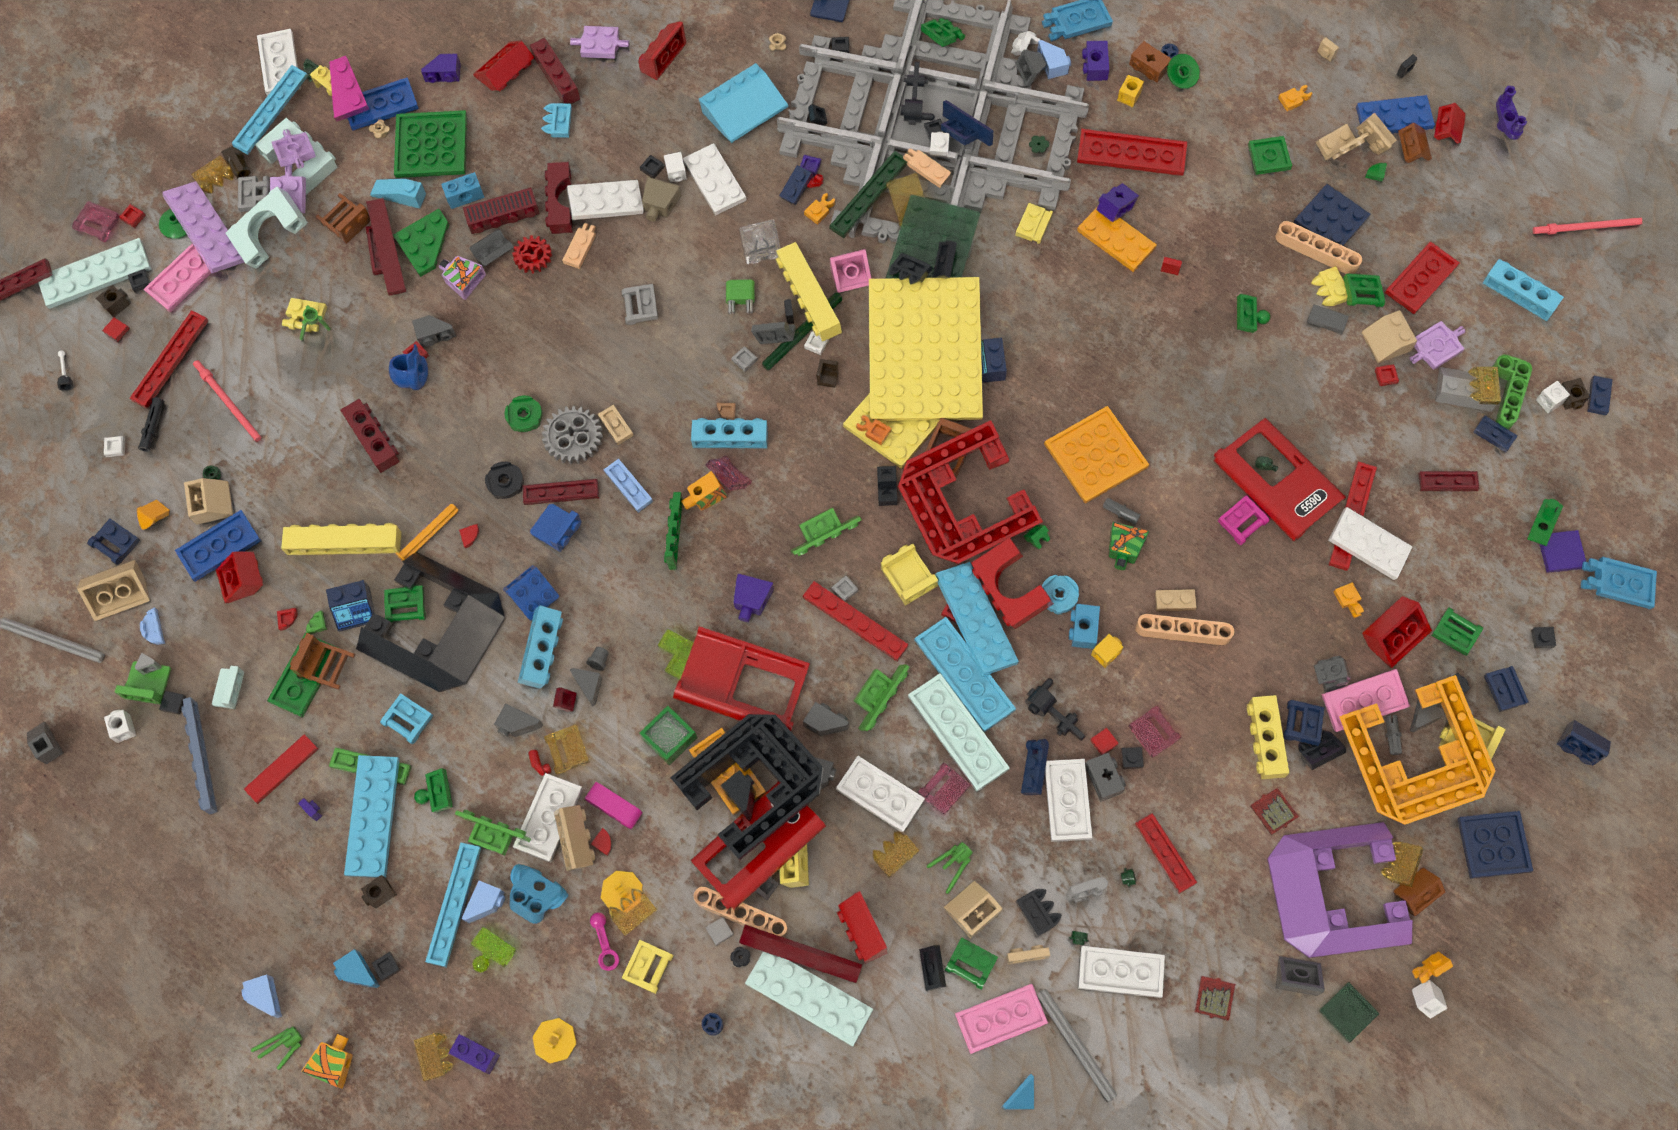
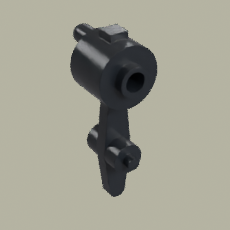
(913, 108)
(1041, 702)

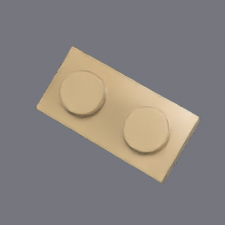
(615, 424)
(1175, 600)
(1036, 953)

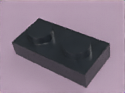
(944, 259)
(932, 968)

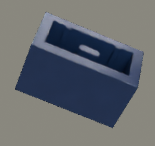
(1584, 743)

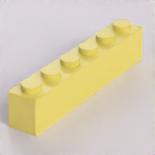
(808, 292)
(341, 539)

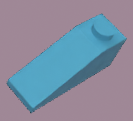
(400, 191)

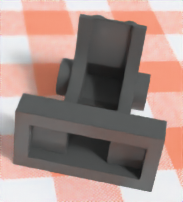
(1334, 671)

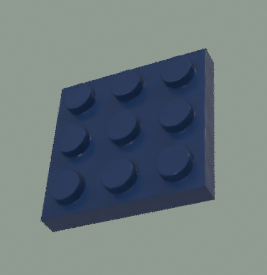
(1332, 216)
(1495, 844)

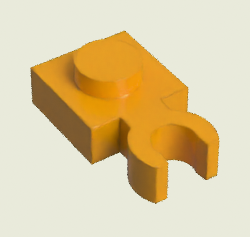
(1294, 98)
(819, 210)
(1434, 965)

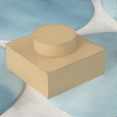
(1328, 49)

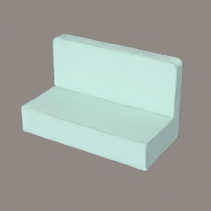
(228, 687)

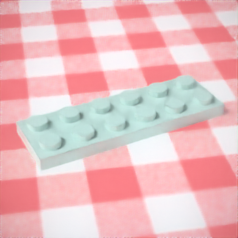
(94, 273)
(958, 732)
(809, 997)

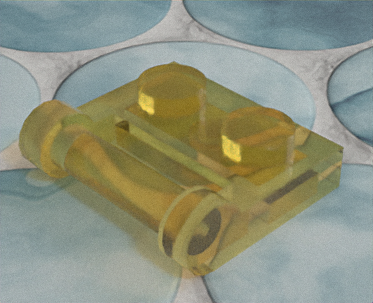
(573, 748)

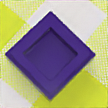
(811, 164)

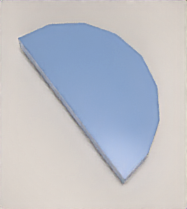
(151, 627)

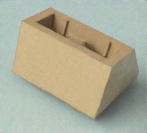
(208, 500)
(973, 909)

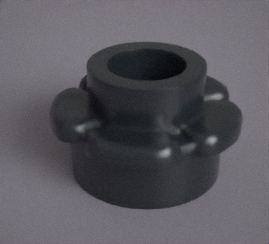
(735, 957)

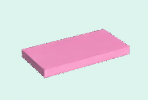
(178, 279)
(1382, 689)
(1001, 1018)

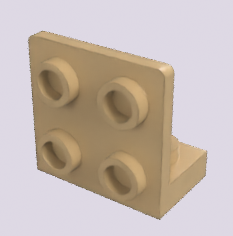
(1379, 136)
(1339, 142)

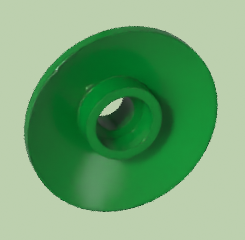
(1189, 70)
(171, 228)

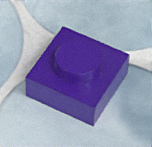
(310, 808)

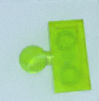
(492, 948)

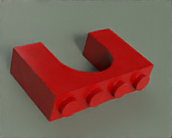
(989, 569)

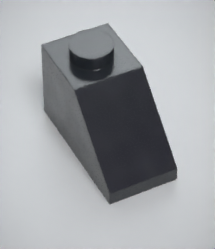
(741, 792)

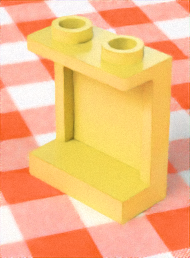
(908, 574)
(1490, 736)

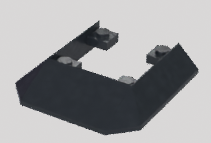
(462, 644)
(777, 748)

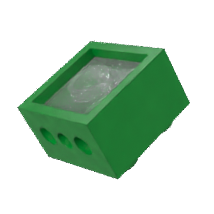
(668, 735)

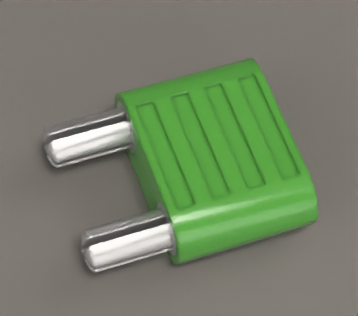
(740, 293)

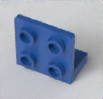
(530, 591)

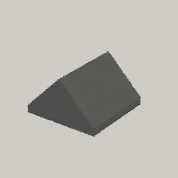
(1299, 976)

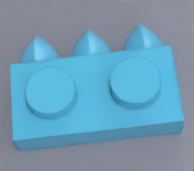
(559, 119)

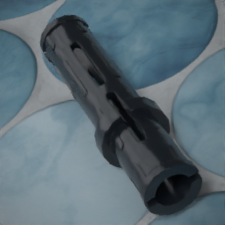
(149, 431)

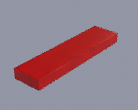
(281, 769)
(1166, 853)

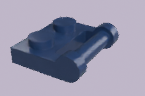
(117, 536)
(1310, 724)

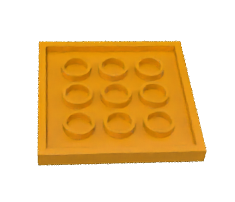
(1096, 454)

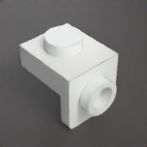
(1022, 42)
(939, 143)

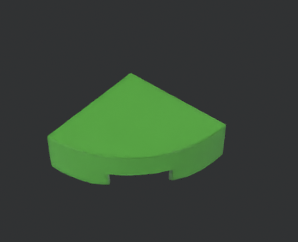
(316, 623)

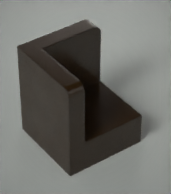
(827, 373)

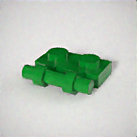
(942, 31)

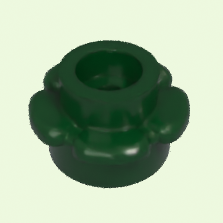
(211, 470)
(1128, 877)
(1079, 938)

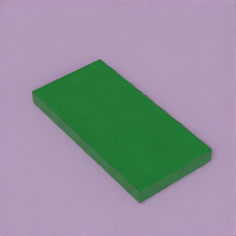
(296, 692)

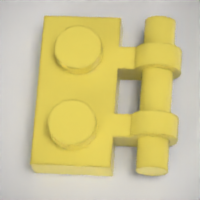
(295, 311)

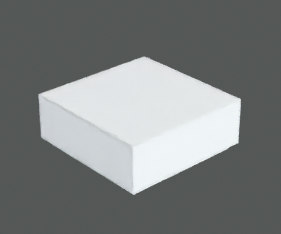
(815, 344)
(114, 446)

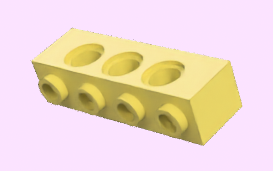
(1269, 707)
(795, 871)

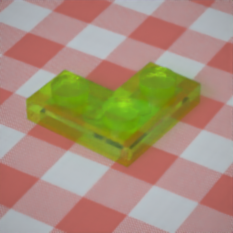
(679, 648)

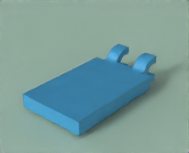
(1077, 19)
(1621, 581)

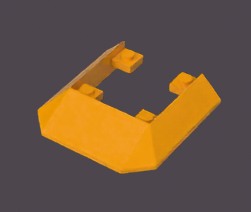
(1460, 781)

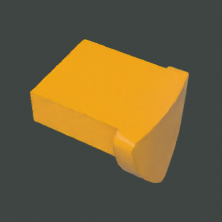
(151, 513)

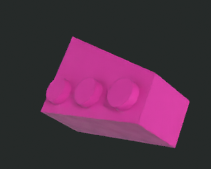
(346, 92)

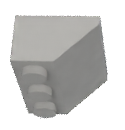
(1455, 389)

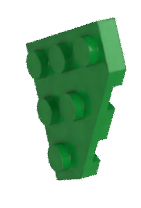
(423, 241)

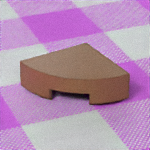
(727, 410)

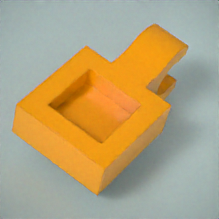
(1349, 597)

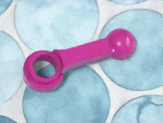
(598, 922)

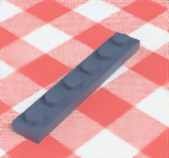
(197, 748)

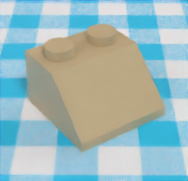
(1389, 337)

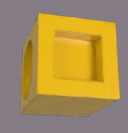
(1129, 96)
(1107, 650)

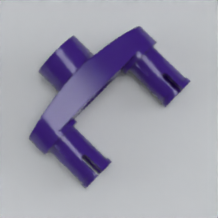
(1509, 120)

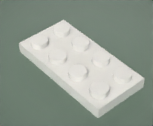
(276, 56)
(714, 179)
(605, 199)
(1370, 543)
(880, 794)
(1068, 800)
(540, 820)
(1121, 971)

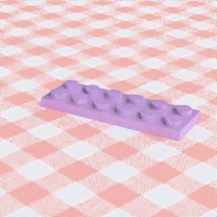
(203, 226)

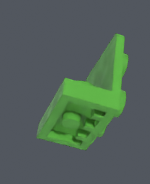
(145, 687)

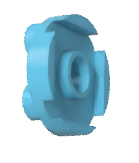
(1070, 594)

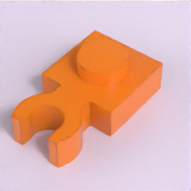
(876, 431)

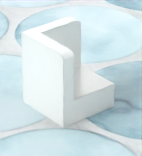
(1429, 999)

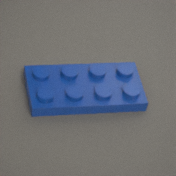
(385, 103)
(1399, 112)
(213, 546)

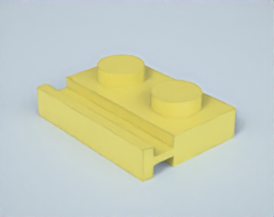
(1034, 223)

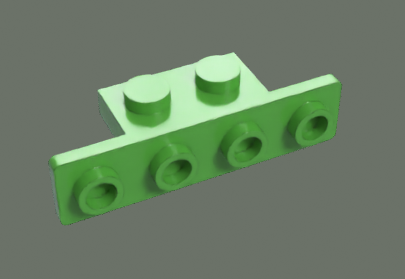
(820, 528)
(876, 694)
(489, 835)

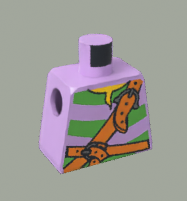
(462, 275)

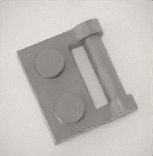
(645, 301)
(1081, 891)

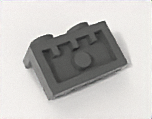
(490, 247)
(773, 332)

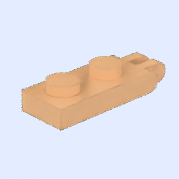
(927, 167)
(580, 246)

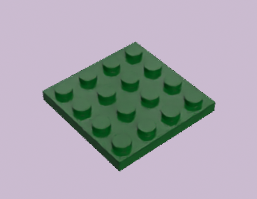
(430, 144)

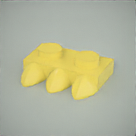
(1332, 287)

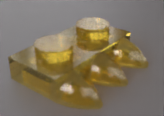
(213, 173)
(1487, 385)
(895, 854)
(1405, 865)
(633, 912)
(431, 1056)

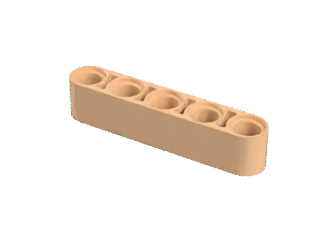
(1323, 255)
(1193, 626)
(751, 912)

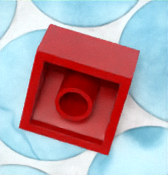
(239, 576)

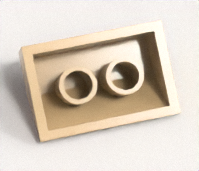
(114, 590)
(574, 837)

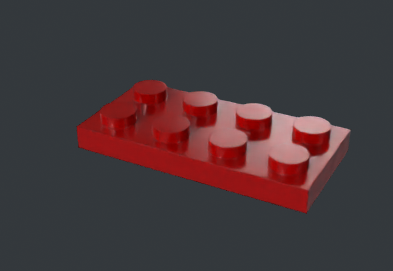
(1422, 277)

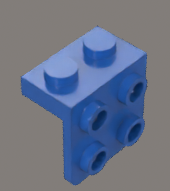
(556, 527)

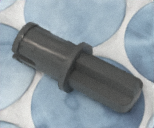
(1121, 511)
(1393, 735)

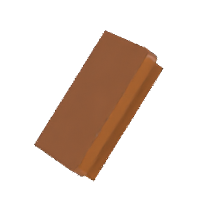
(1414, 143)
(1424, 891)

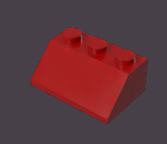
(663, 50)
(504, 65)
(1397, 631)
(861, 928)

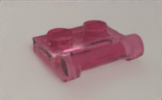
(97, 215)
(728, 473)
(1150, 736)
(948, 793)

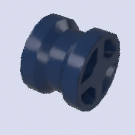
(1170, 50)
(710, 1021)

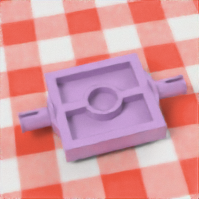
(599, 42)
(293, 149)
(293, 185)
(1438, 345)

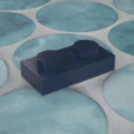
(796, 185)
(1599, 395)
(1495, 434)

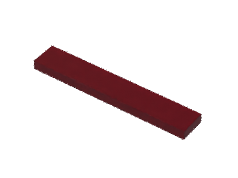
(386, 247)
(800, 953)

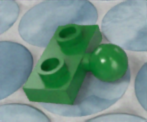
(1247, 314)
(437, 792)

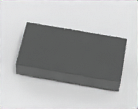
(1327, 319)

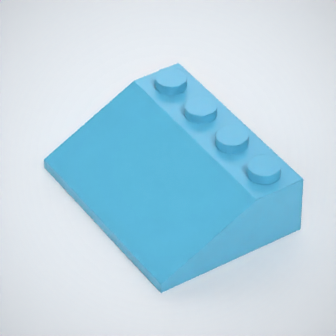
(742, 103)

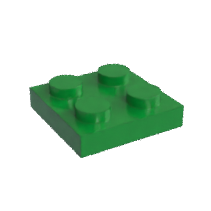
(1269, 155)

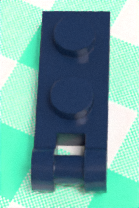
(1035, 767)

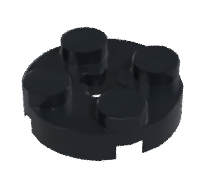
(506, 490)

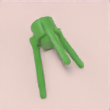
(311, 317)
(959, 854)
(288, 1037)

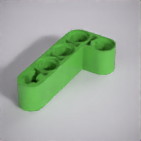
(1510, 394)

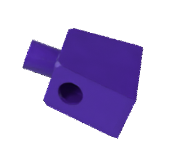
(751, 596)

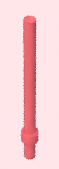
(1554, 228)
(207, 377)

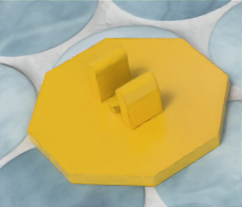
(619, 886)
(554, 1040)

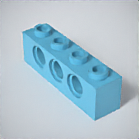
(1514, 289)
(738, 439)
(528, 674)

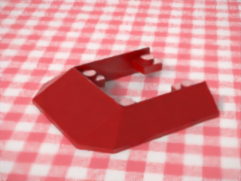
(922, 493)

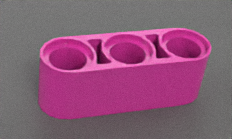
(613, 805)

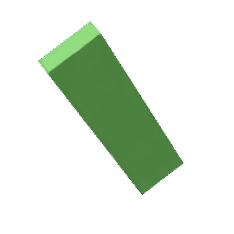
(348, 761)

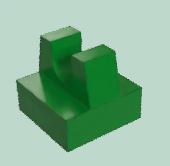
(1035, 534)

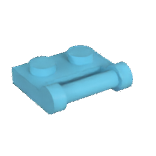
(410, 713)

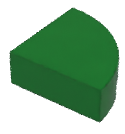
(1376, 172)

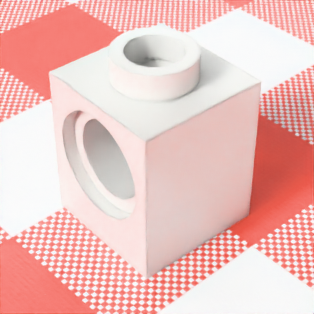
(675, 167)
(1552, 397)
(125, 731)

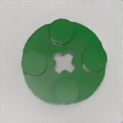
(520, 423)

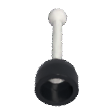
(64, 382)

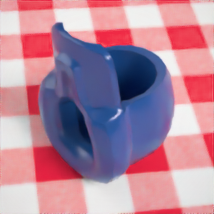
(409, 370)

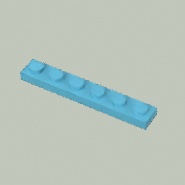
(269, 109)
(453, 905)

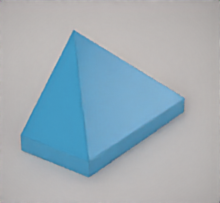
(1023, 1097)

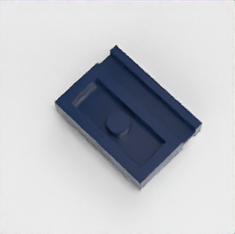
(1506, 688)

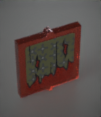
(1274, 811)
(1215, 998)

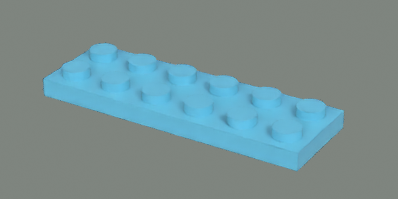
(976, 619)
(956, 664)
(372, 816)

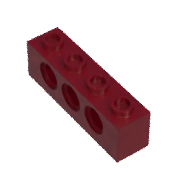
(354, 414)

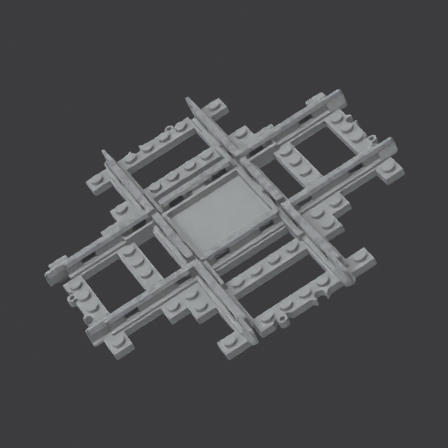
(941, 86)

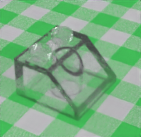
(760, 241)

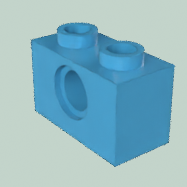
(462, 190)
(1084, 637)

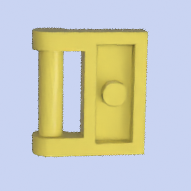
(641, 963)

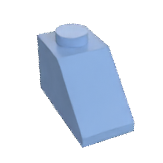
(1056, 60)
(483, 902)
(262, 994)

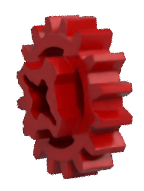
(532, 254)

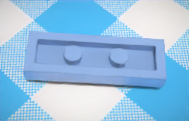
(628, 485)

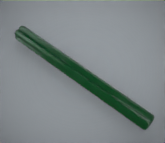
(799, 334)

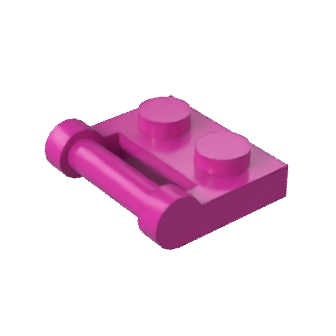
(1239, 515)

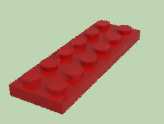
(1132, 152)

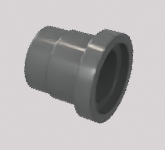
(598, 659)

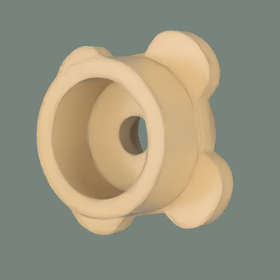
(777, 38)
(379, 133)

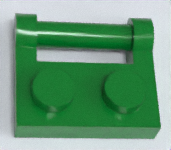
(1364, 284)
(404, 598)
(1455, 636)
(974, 957)

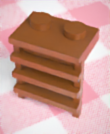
(349, 222)
(310, 656)

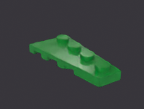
(673, 535)

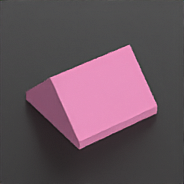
(850, 270)

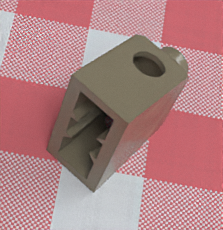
(659, 198)

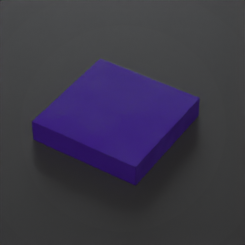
(1563, 552)

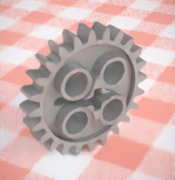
(569, 420)

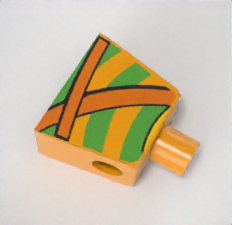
(704, 492)
(330, 1062)

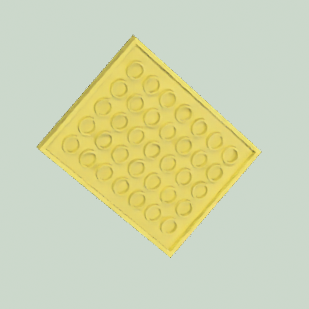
(925, 349)

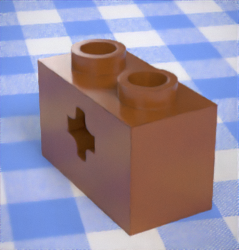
(1149, 61)

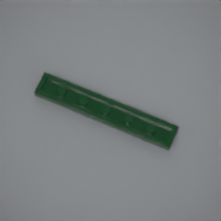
(868, 195)

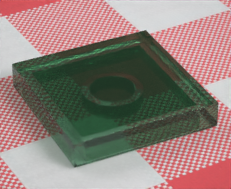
(1349, 1012)

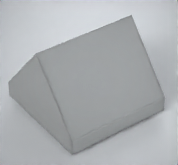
(146, 664)

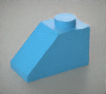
(354, 970)

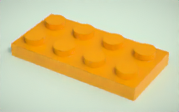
(1117, 239)
(701, 746)

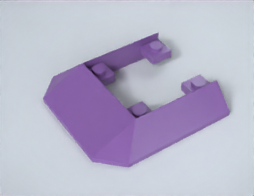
(1300, 899)

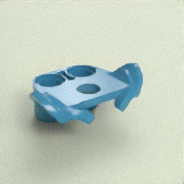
(523, 883)

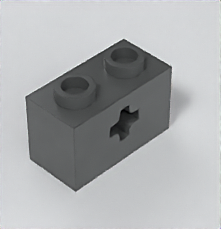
(1105, 788)

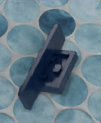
(964, 127)

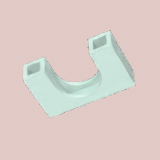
(314, 170)
(245, 232)

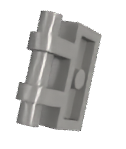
(248, 191)

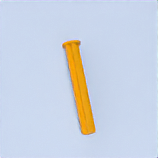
(428, 532)

